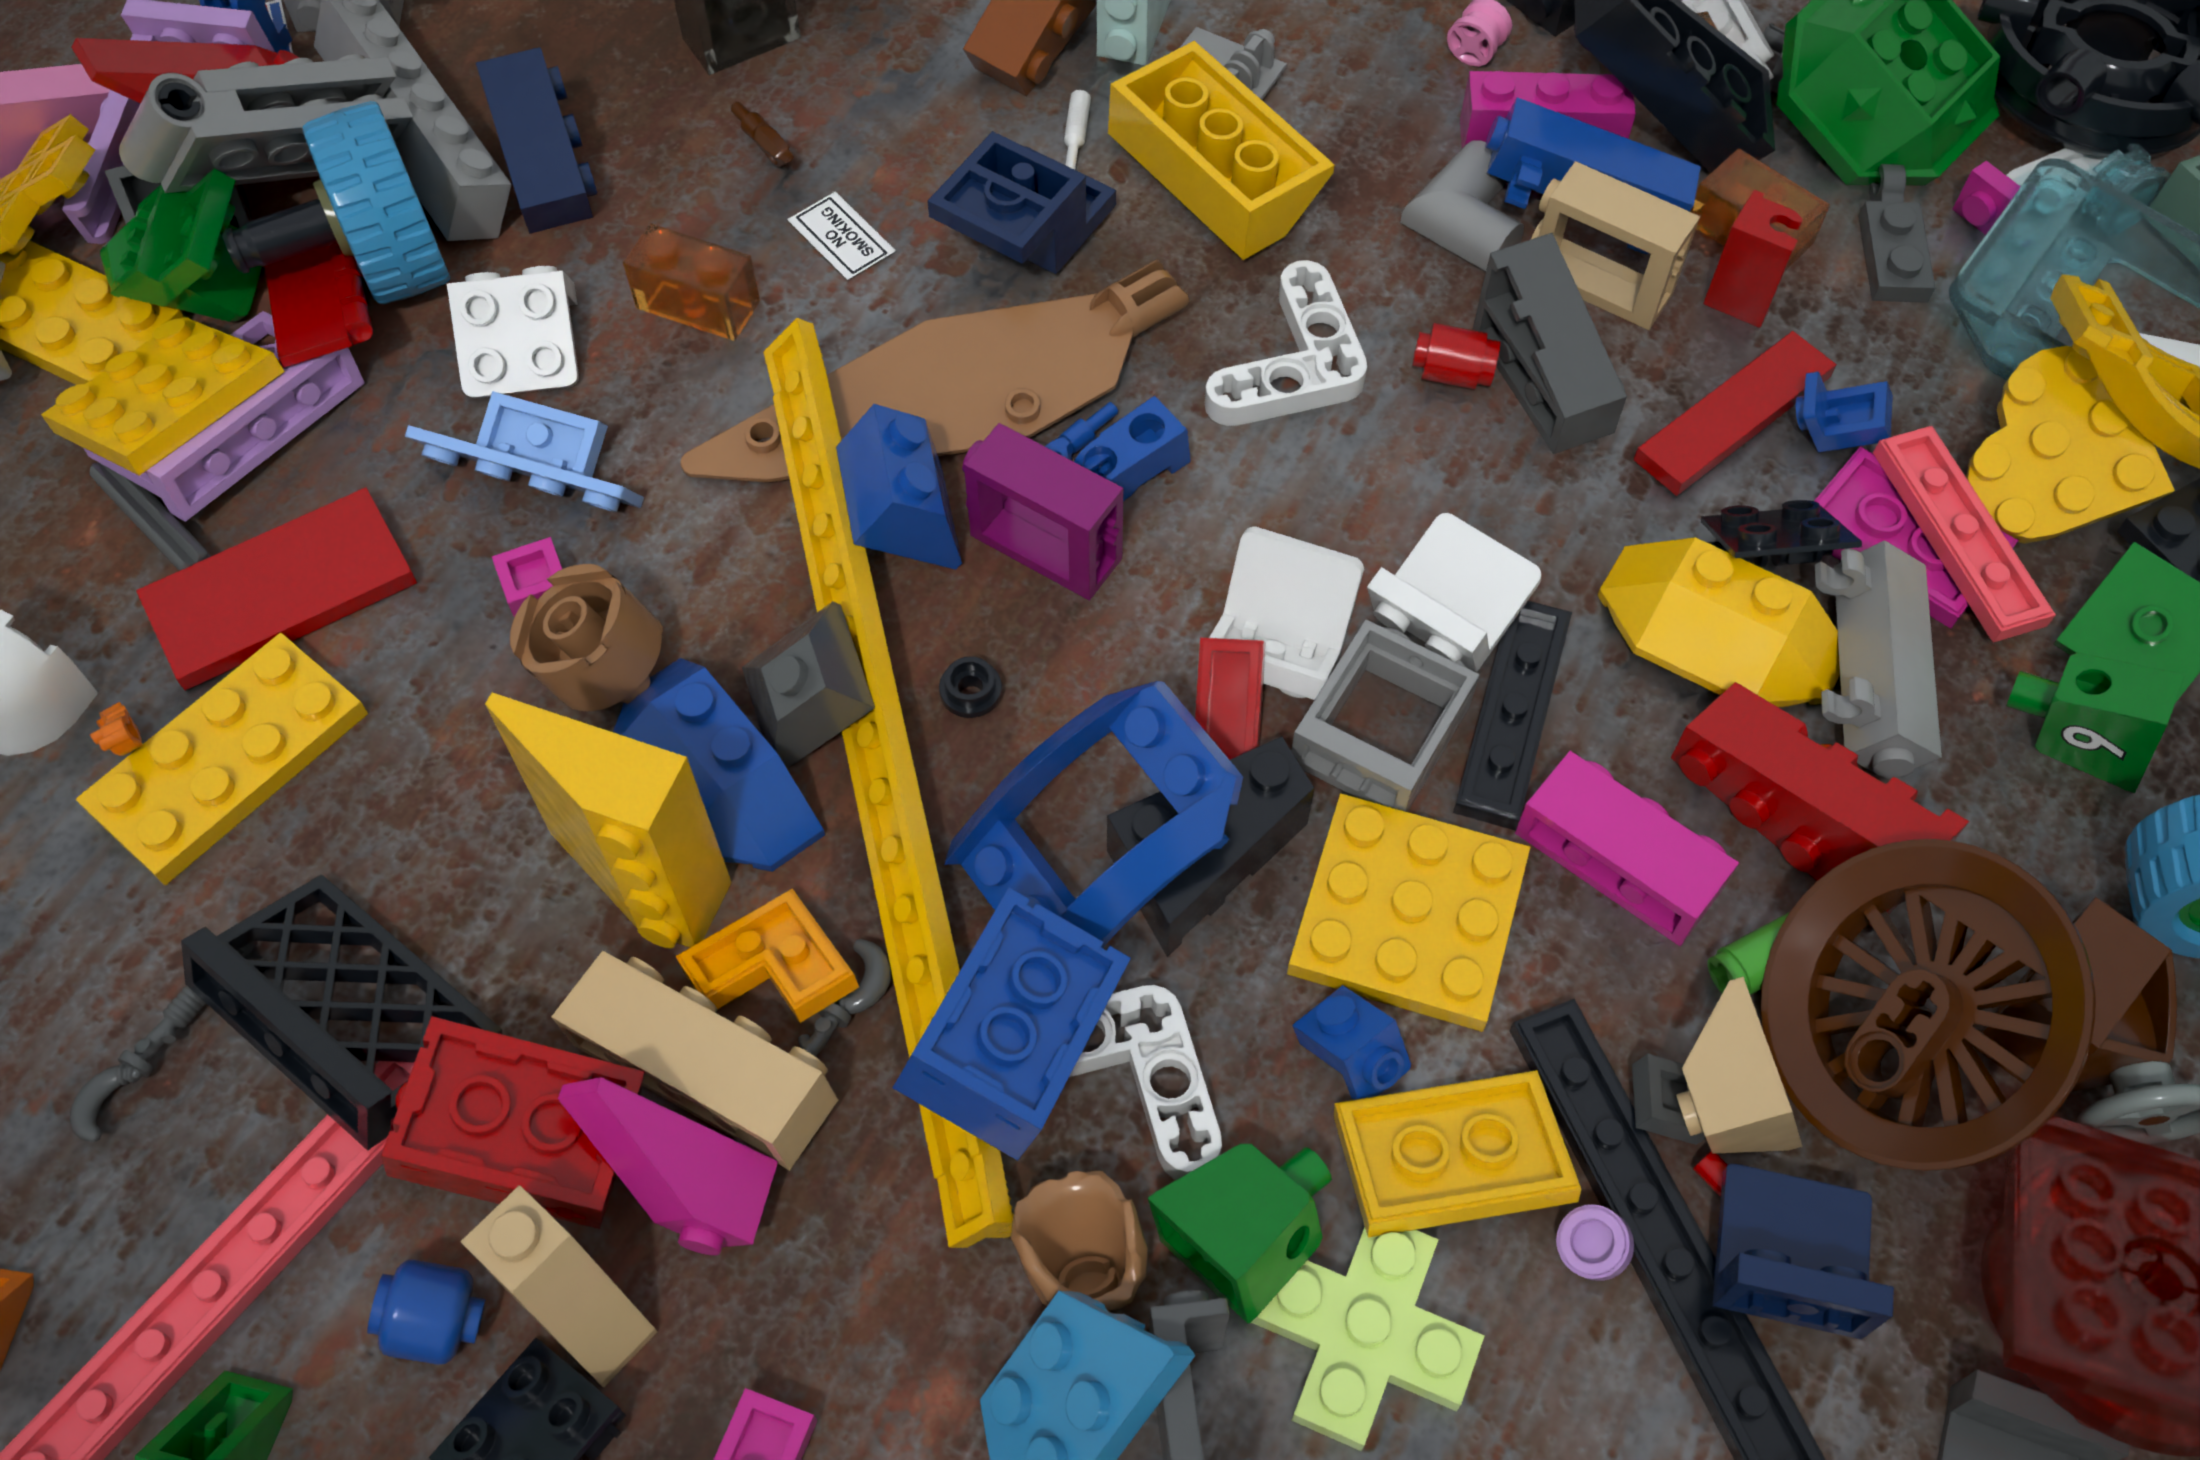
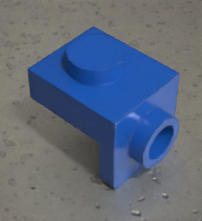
(1844, 415)
(1355, 1042)

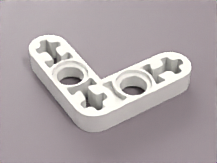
(1308, 367)
(1149, 1053)

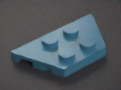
(1078, 1384)

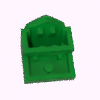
(178, 255)

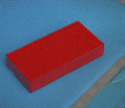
(1231, 692)

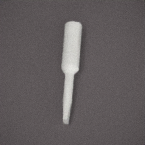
(1076, 125)

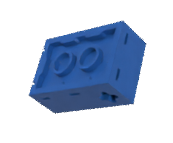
(1013, 1025)

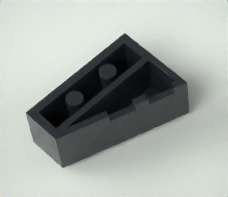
(1269, 813)

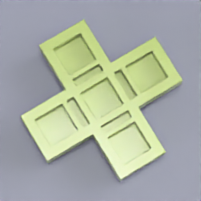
(1370, 1336)

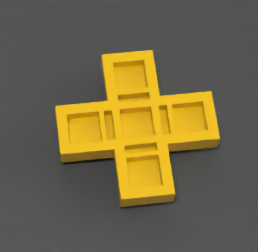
(47, 171)

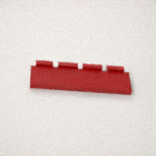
(317, 305)

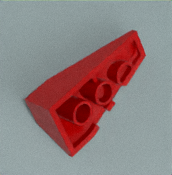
(133, 64)

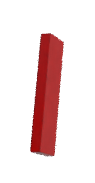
(1732, 413)

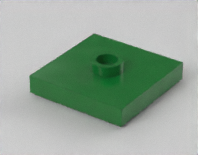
(2141, 616)

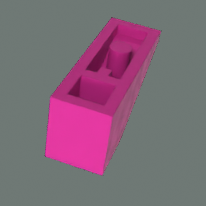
(674, 1166)

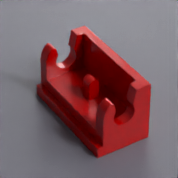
(1753, 260)

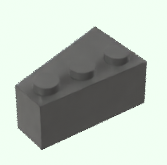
(1549, 344)

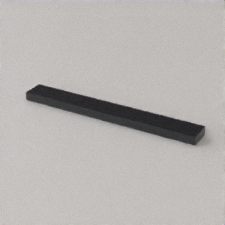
(1669, 1248)

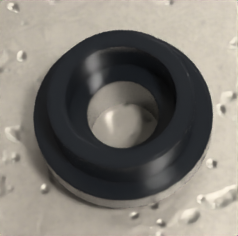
(970, 673)

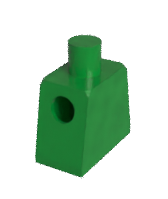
(1243, 1223)

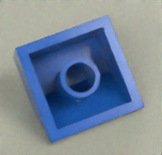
(897, 488)

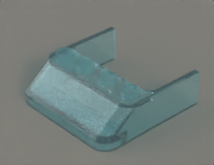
(2056, 227)

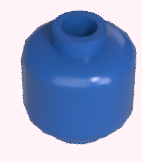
(425, 1312)

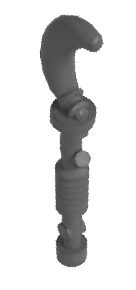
(870, 991)
(134, 1065)

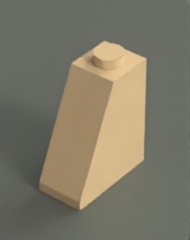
(559, 1285)

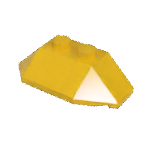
(1722, 621)

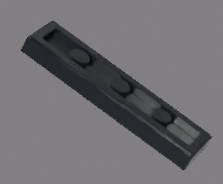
(1513, 716)

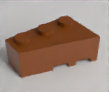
(1023, 38)

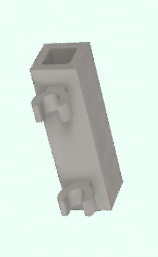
(1883, 659)

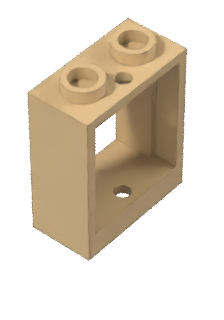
(1630, 217)

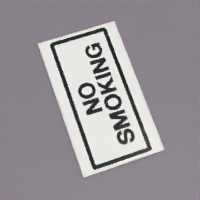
(841, 235)

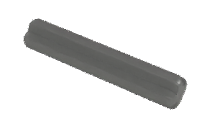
(150, 517)

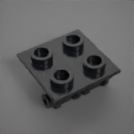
(1790, 535)
(535, 1413)

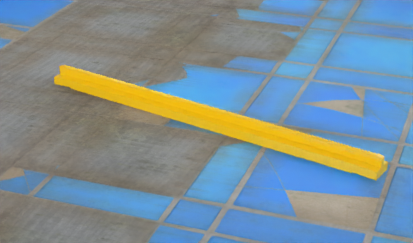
(882, 774)

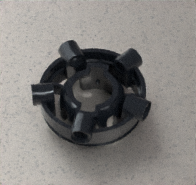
(2099, 71)

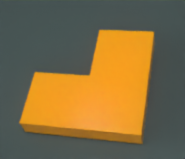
(774, 944)

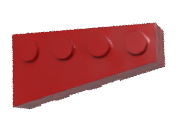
(1800, 792)

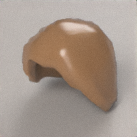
(1081, 1239)

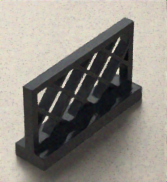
(285, 1028)

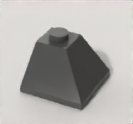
(808, 685)

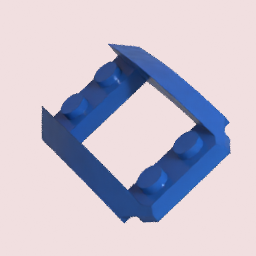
(1175, 757)

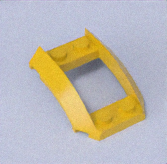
(2146, 384)

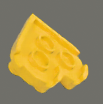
(2062, 452)

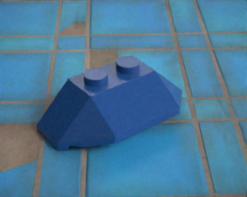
(740, 776)

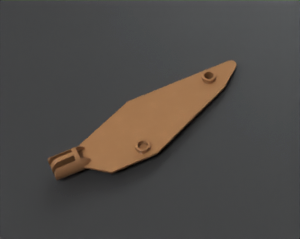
(971, 373)

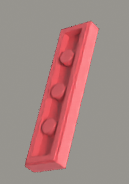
(1963, 534)

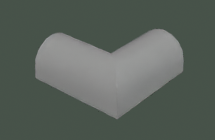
(1457, 212)

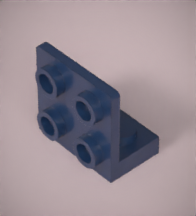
(1797, 1253)

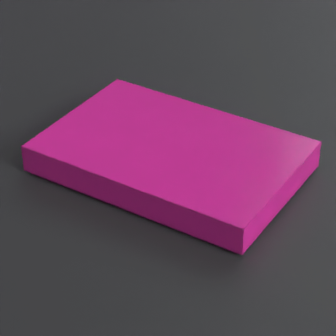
(1875, 512)

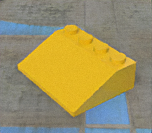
(623, 817)

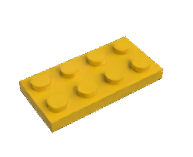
(66, 317)
(222, 758)

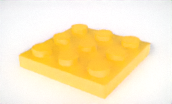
(161, 393)
(1410, 912)

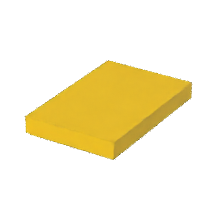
(1455, 1153)

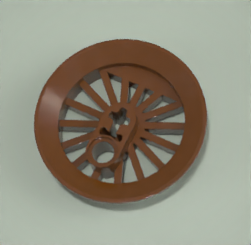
(2005, 911)

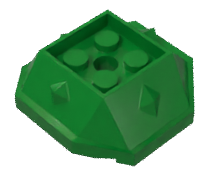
(1887, 85)

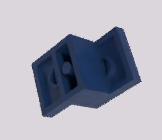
(1022, 203)

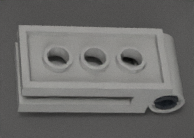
(249, 119)

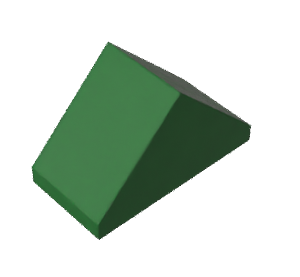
(226, 1421)

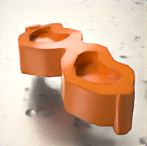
(117, 731)

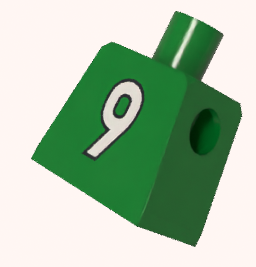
(2100, 715)

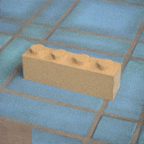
(698, 1058)

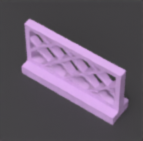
(250, 431)

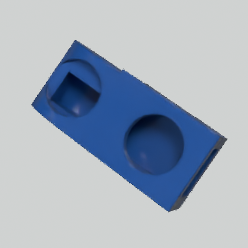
(1138, 447)

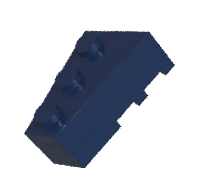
(537, 139)

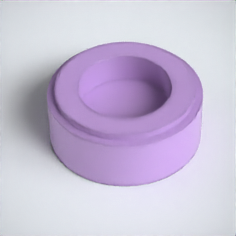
(1595, 1242)

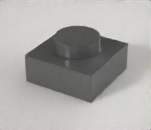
(1655, 1098)

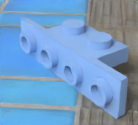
(537, 442)

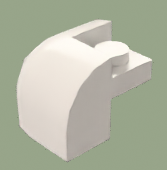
(38, 692)

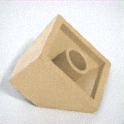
(1735, 1082)

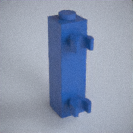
(1543, 144)

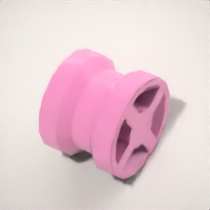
(1479, 32)

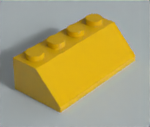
(1217, 147)

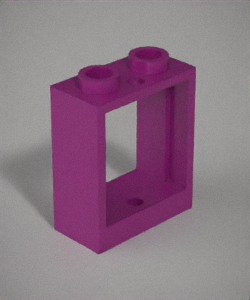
(1044, 510)

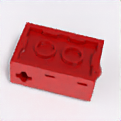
(489, 1119)

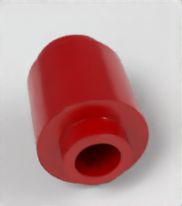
(1456, 356)

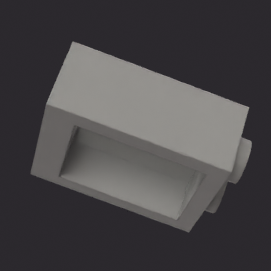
(1358, 765)

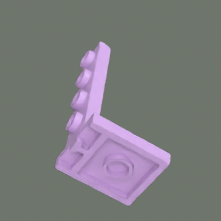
(94, 206)

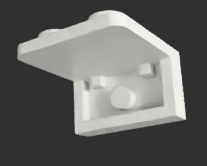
(514, 331)
(1455, 591)
(1296, 602)

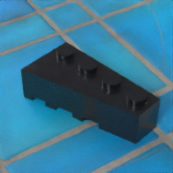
(1684, 74)

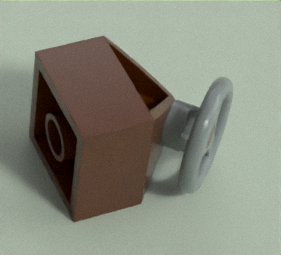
(2130, 1033)

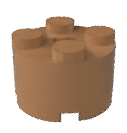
(587, 639)

